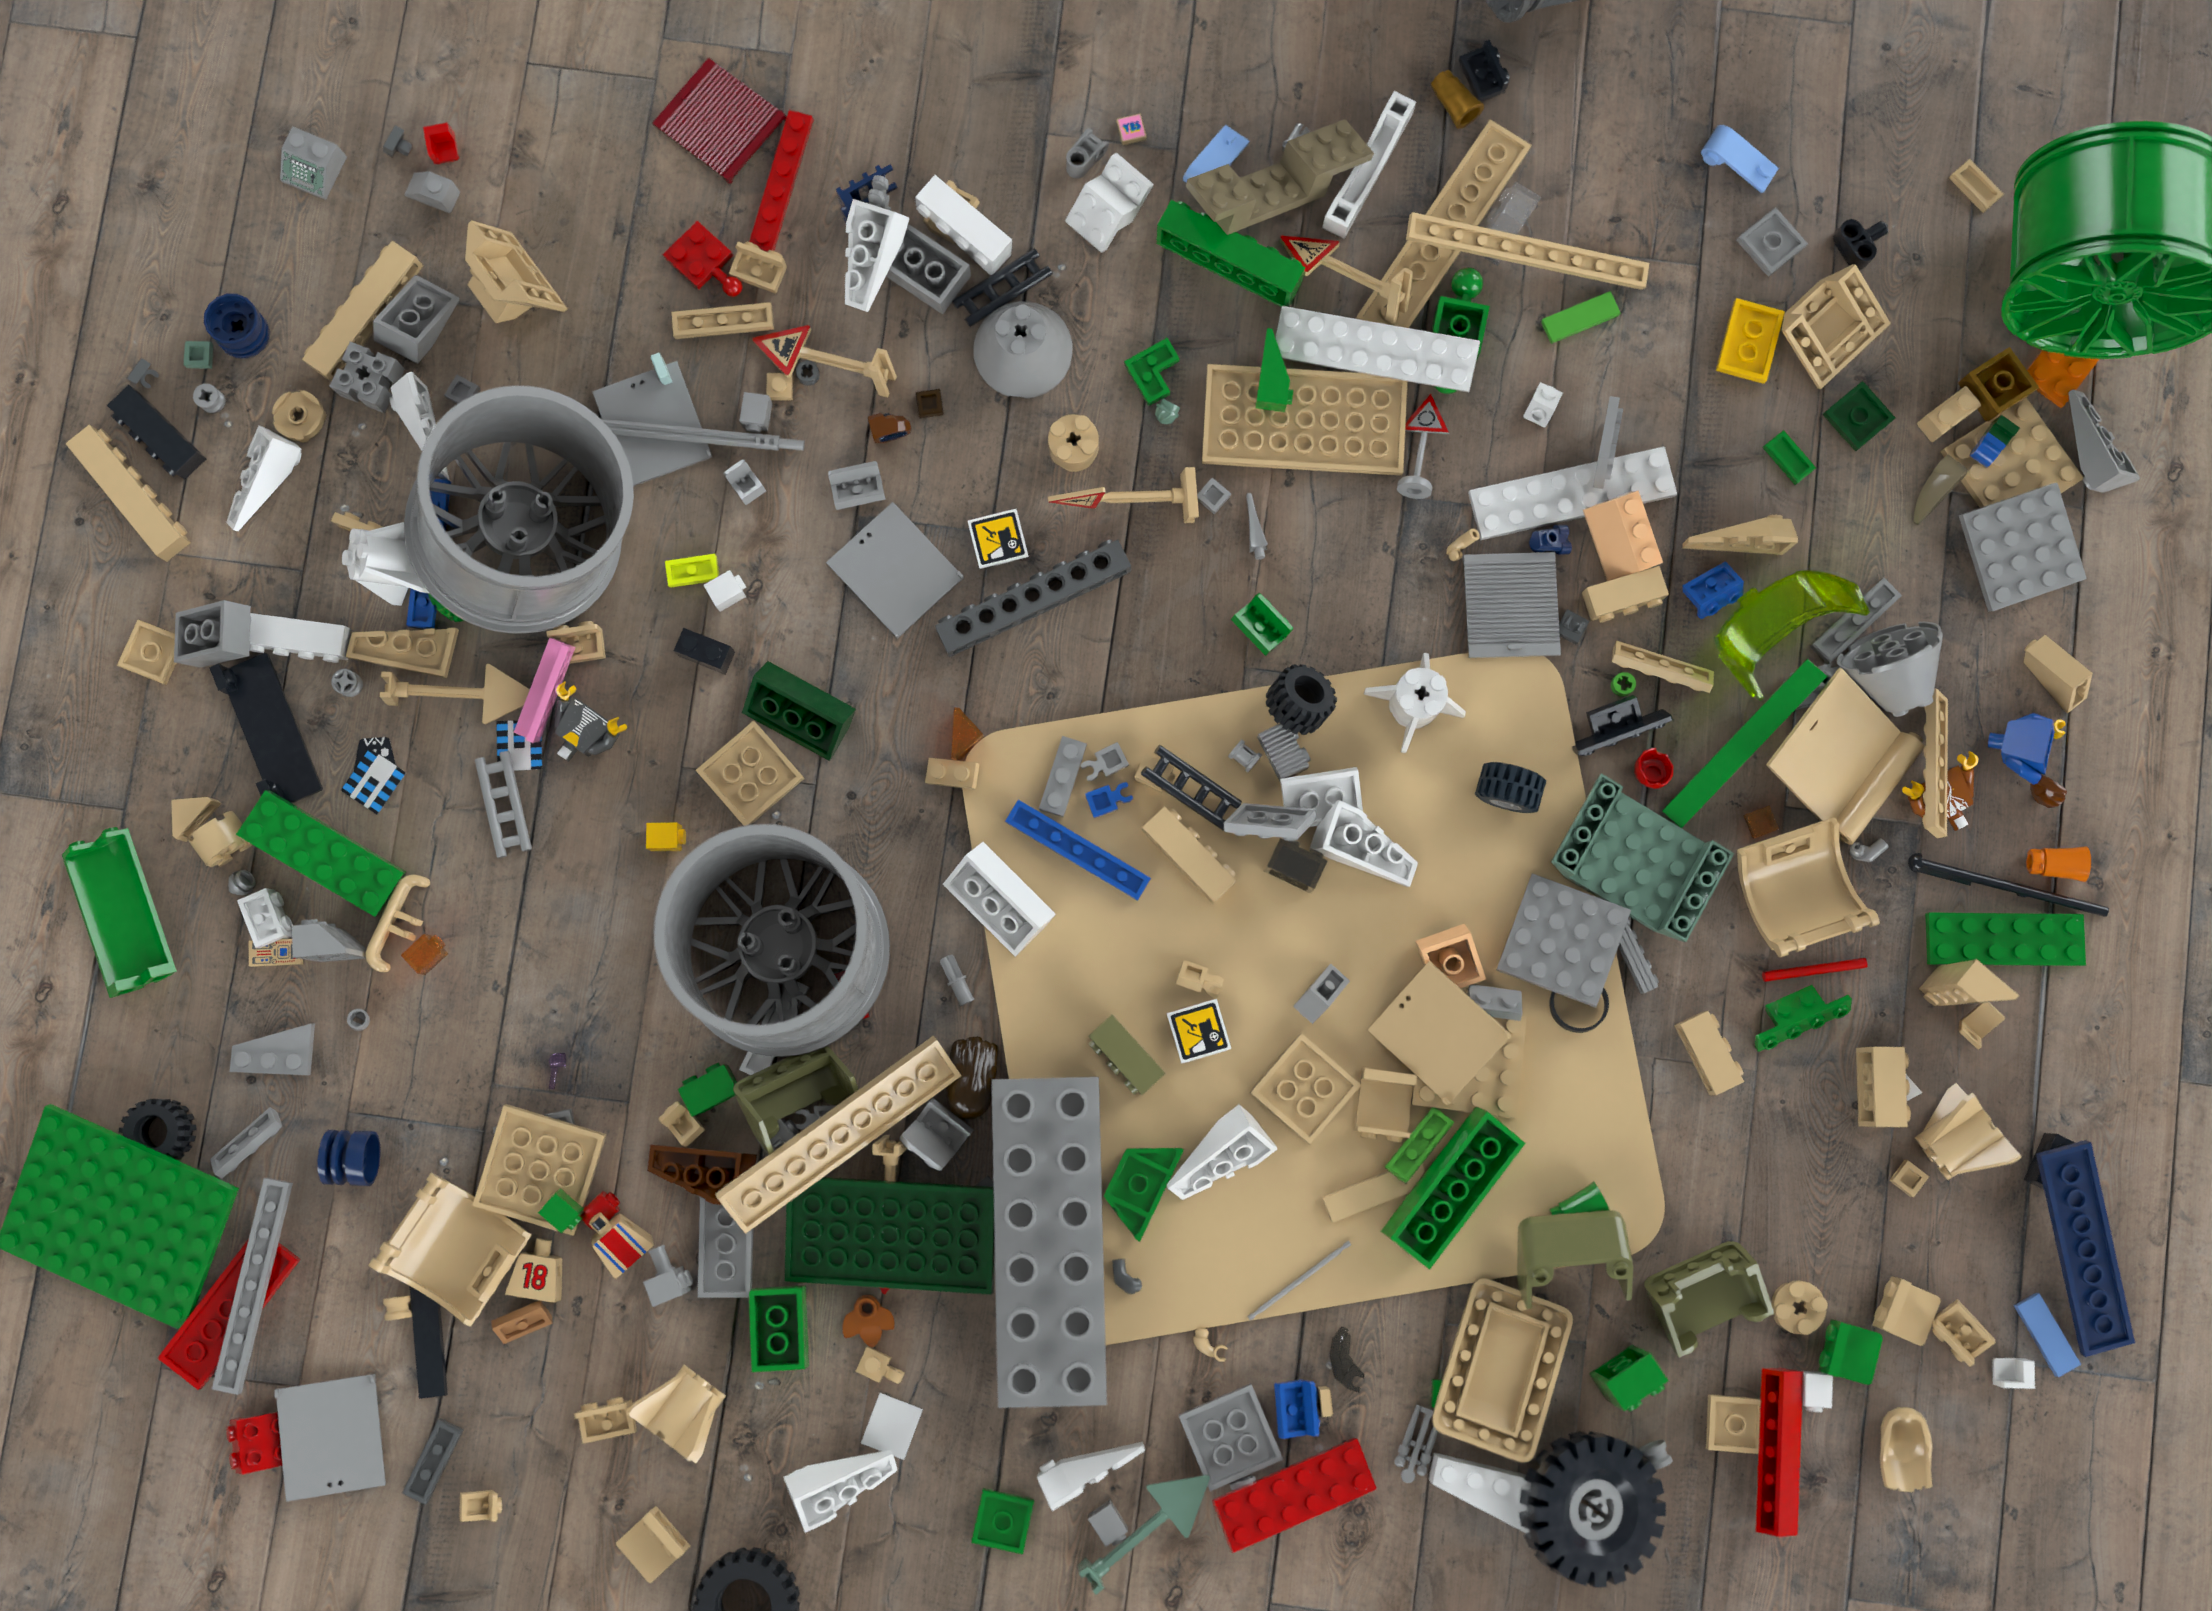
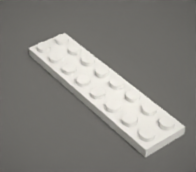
(1377, 348)
(1566, 492)

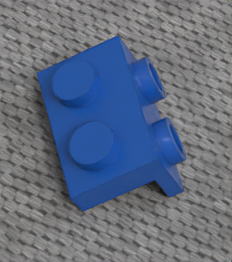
(1297, 1409)

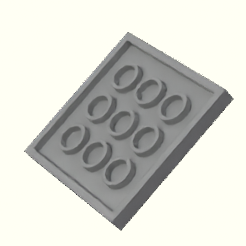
(2022, 547)
(1563, 940)

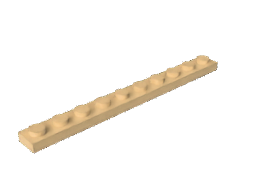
(1527, 251)

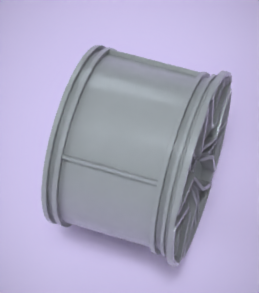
(515, 515)
(774, 942)

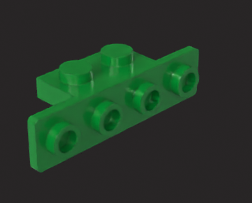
(1798, 1014)

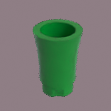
(1586, 1200)

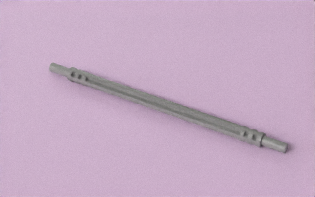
(699, 435)

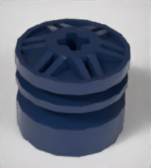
(233, 313)
(349, 1157)

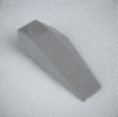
(2098, 458)

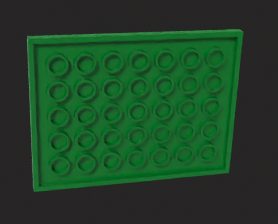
(116, 1216)

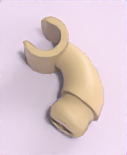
(1202, 1343)

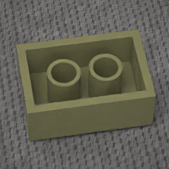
(1125, 1056)

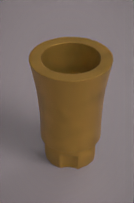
(1456, 99)

